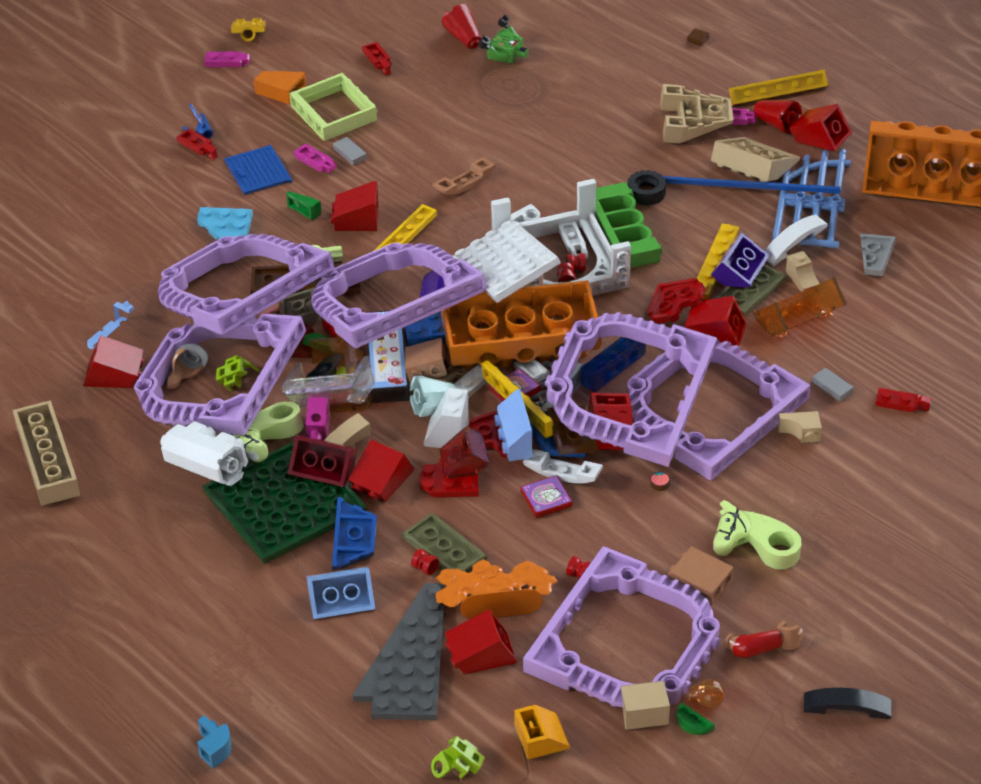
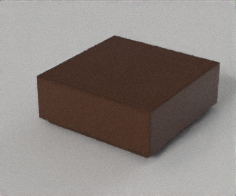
(697, 37)

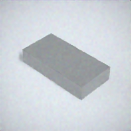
(349, 151)
(832, 384)

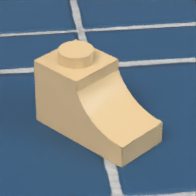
(801, 271)
(802, 425)

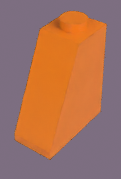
(279, 84)

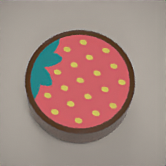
(660, 481)

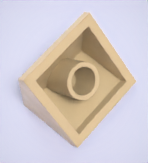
(645, 705)

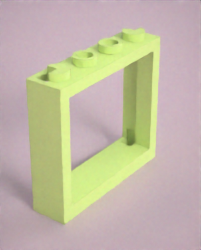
(326, 87)

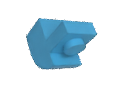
(216, 743)

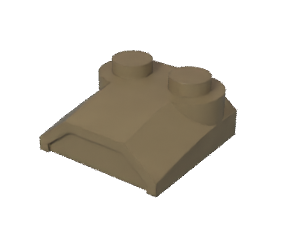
(300, 305)

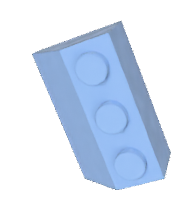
(514, 427)
(340, 592)

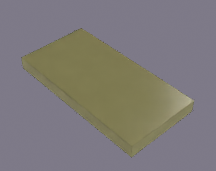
(761, 288)
(443, 542)

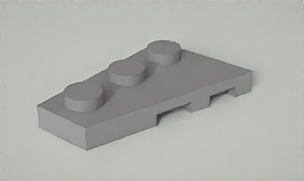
(876, 252)

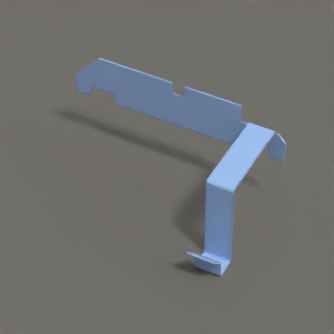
(111, 326)

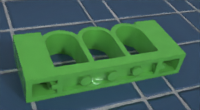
(619, 196)

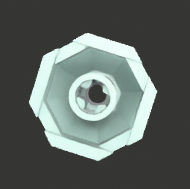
(427, 394)

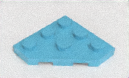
(225, 221)

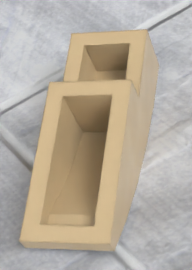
(350, 431)

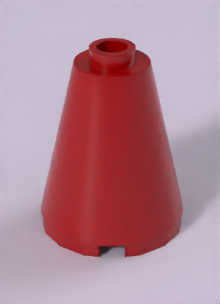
(462, 25)
(778, 113)

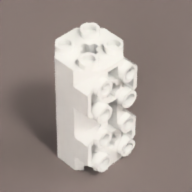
(203, 453)

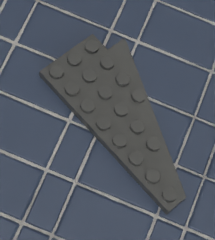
(407, 669)

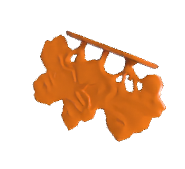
(494, 589)

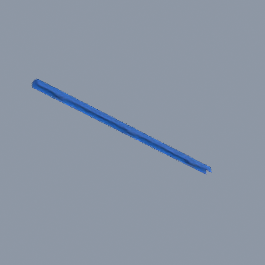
(750, 184)

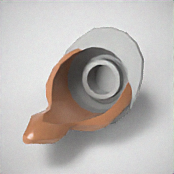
(186, 363)

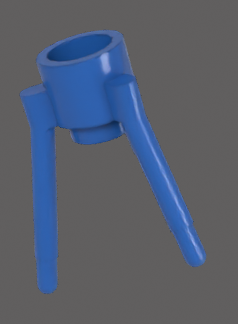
(203, 128)

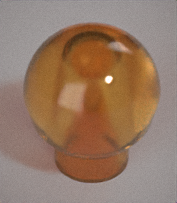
(707, 693)

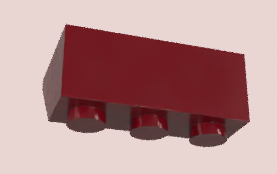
(322, 460)

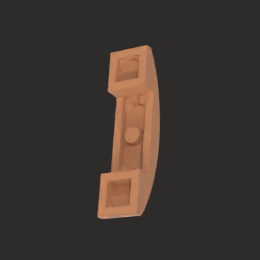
(478, 172)

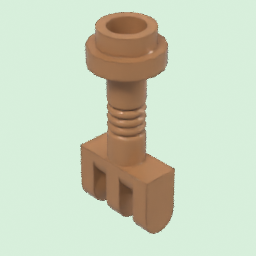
(455, 372)

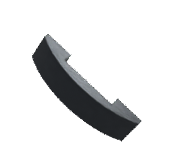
(847, 699)

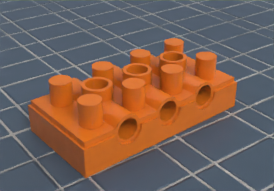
(923, 163)
(519, 327)

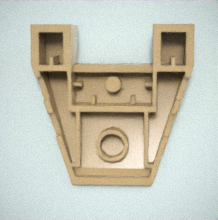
(696, 113)

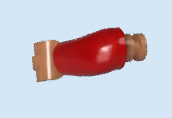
(758, 643)

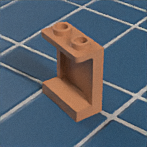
(426, 359)
(702, 573)

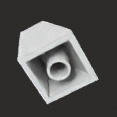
(448, 418)

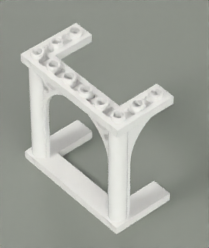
(614, 258)

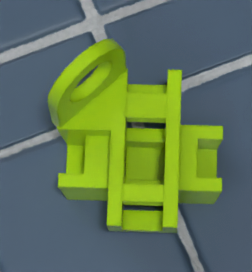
(233, 372)
(450, 757)

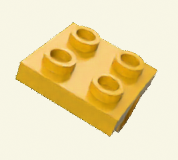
(255, 25)

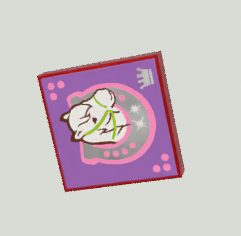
(523, 381)
(546, 496)

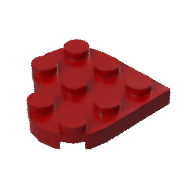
(673, 297)
(486, 426)
(433, 481)

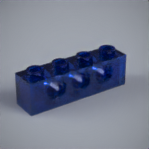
(611, 362)

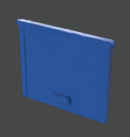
(257, 169)

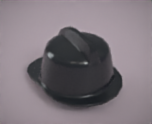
(327, 366)

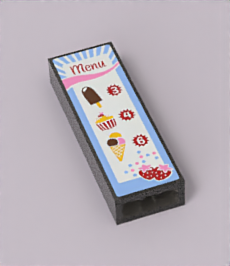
(388, 367)

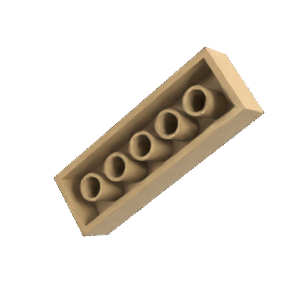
(46, 453)

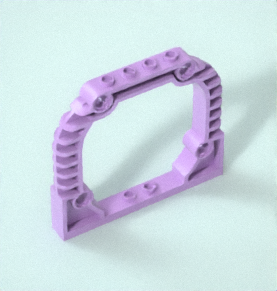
(220, 316)
(360, 328)
(227, 416)
(647, 442)
(713, 456)
(618, 571)

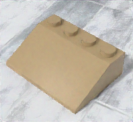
(752, 158)

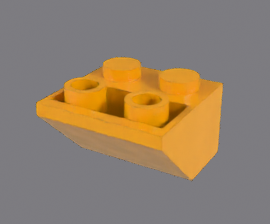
(539, 731)

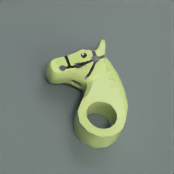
(273, 422)
(762, 532)

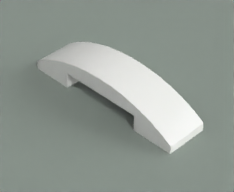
(792, 236)
(565, 471)

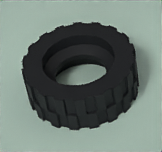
(650, 178)

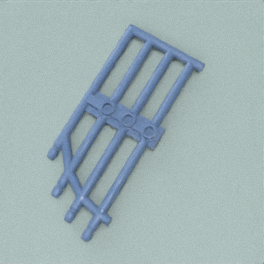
(816, 201)

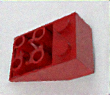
(611, 406)

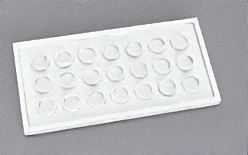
(508, 259)

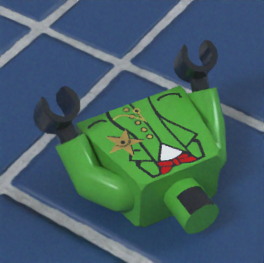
(505, 45)

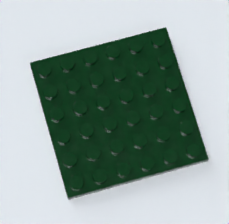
(278, 509)

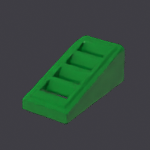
(304, 205)

